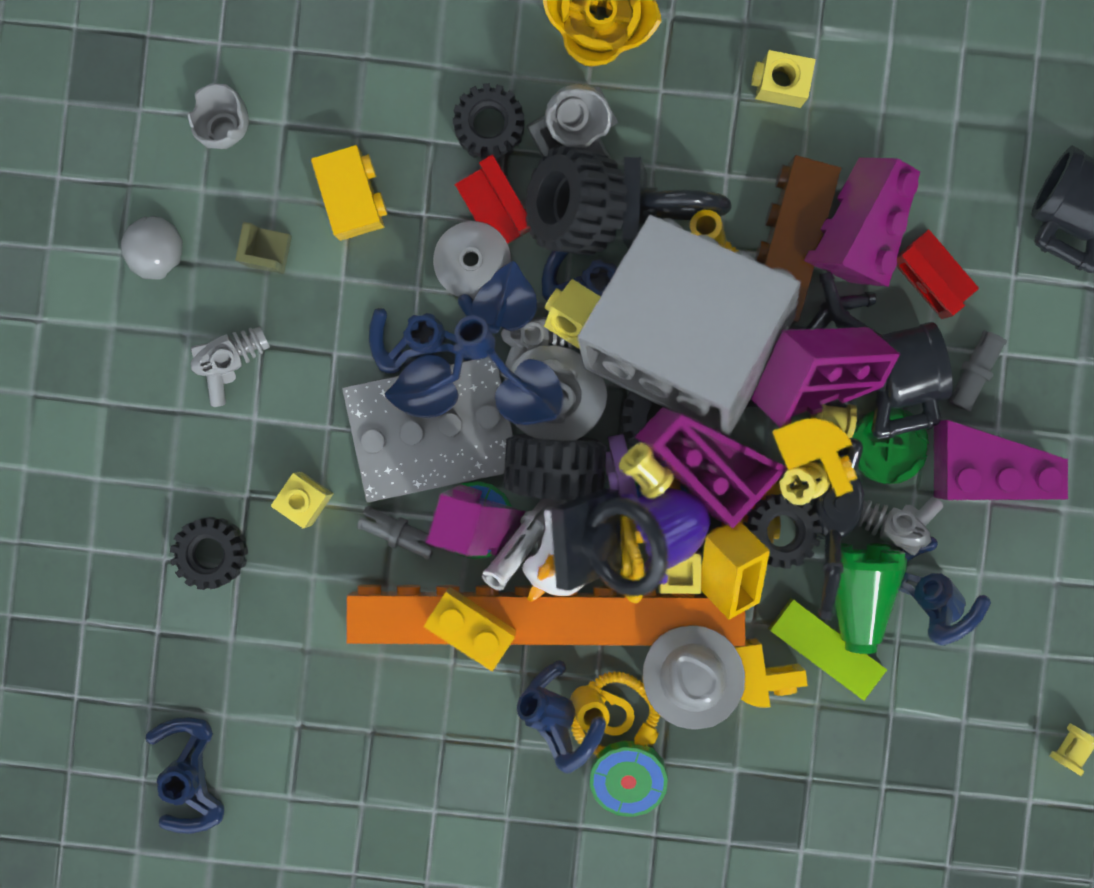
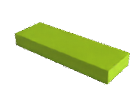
(826, 649)

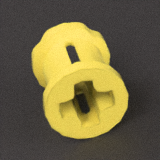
(842, 417)
(646, 470)
(802, 493)
(1074, 749)

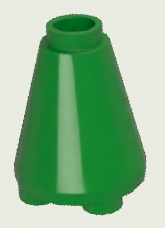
(867, 594)

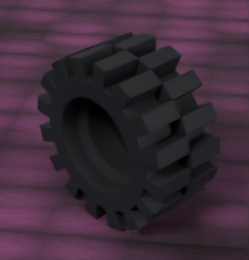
(483, 99)
(805, 534)
(186, 559)

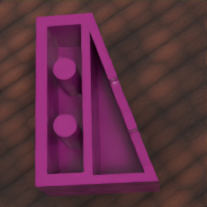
(869, 224)
(820, 367)
(710, 465)
(988, 467)
(472, 523)

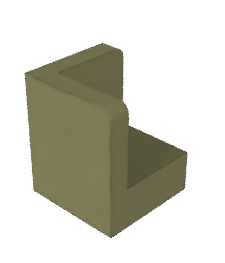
(263, 248)

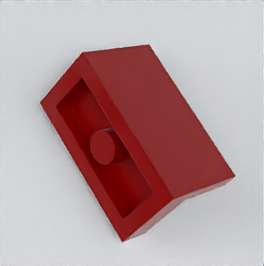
(494, 200)
(936, 275)

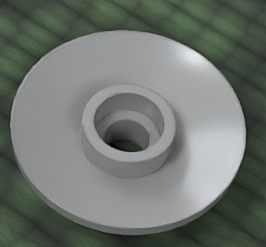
(456, 243)

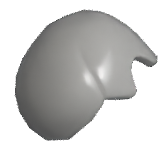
(218, 116)
(578, 116)
(151, 247)

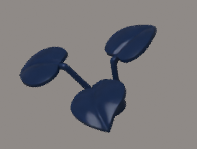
(528, 394)

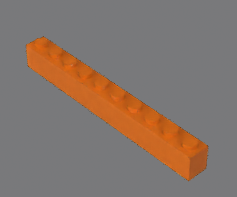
(549, 620)

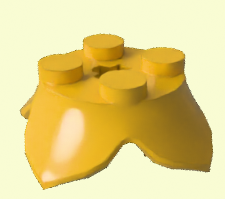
(601, 41)

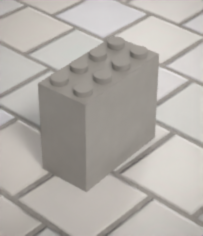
(689, 324)

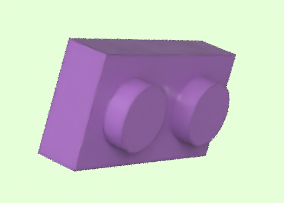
(616, 478)

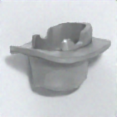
(582, 393)
(693, 677)

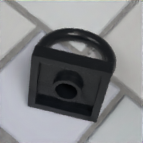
(661, 204)
(589, 543)

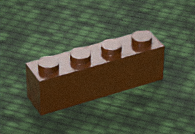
(797, 219)

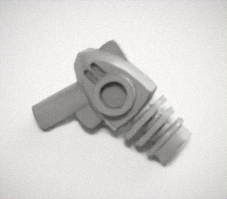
(530, 337)
(222, 357)
(901, 527)

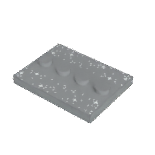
(416, 454)

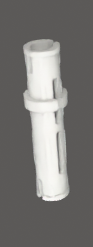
(519, 545)

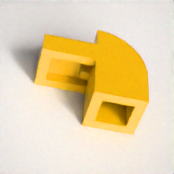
(817, 439)
(761, 680)

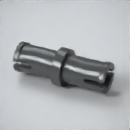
(977, 370)
(395, 532)

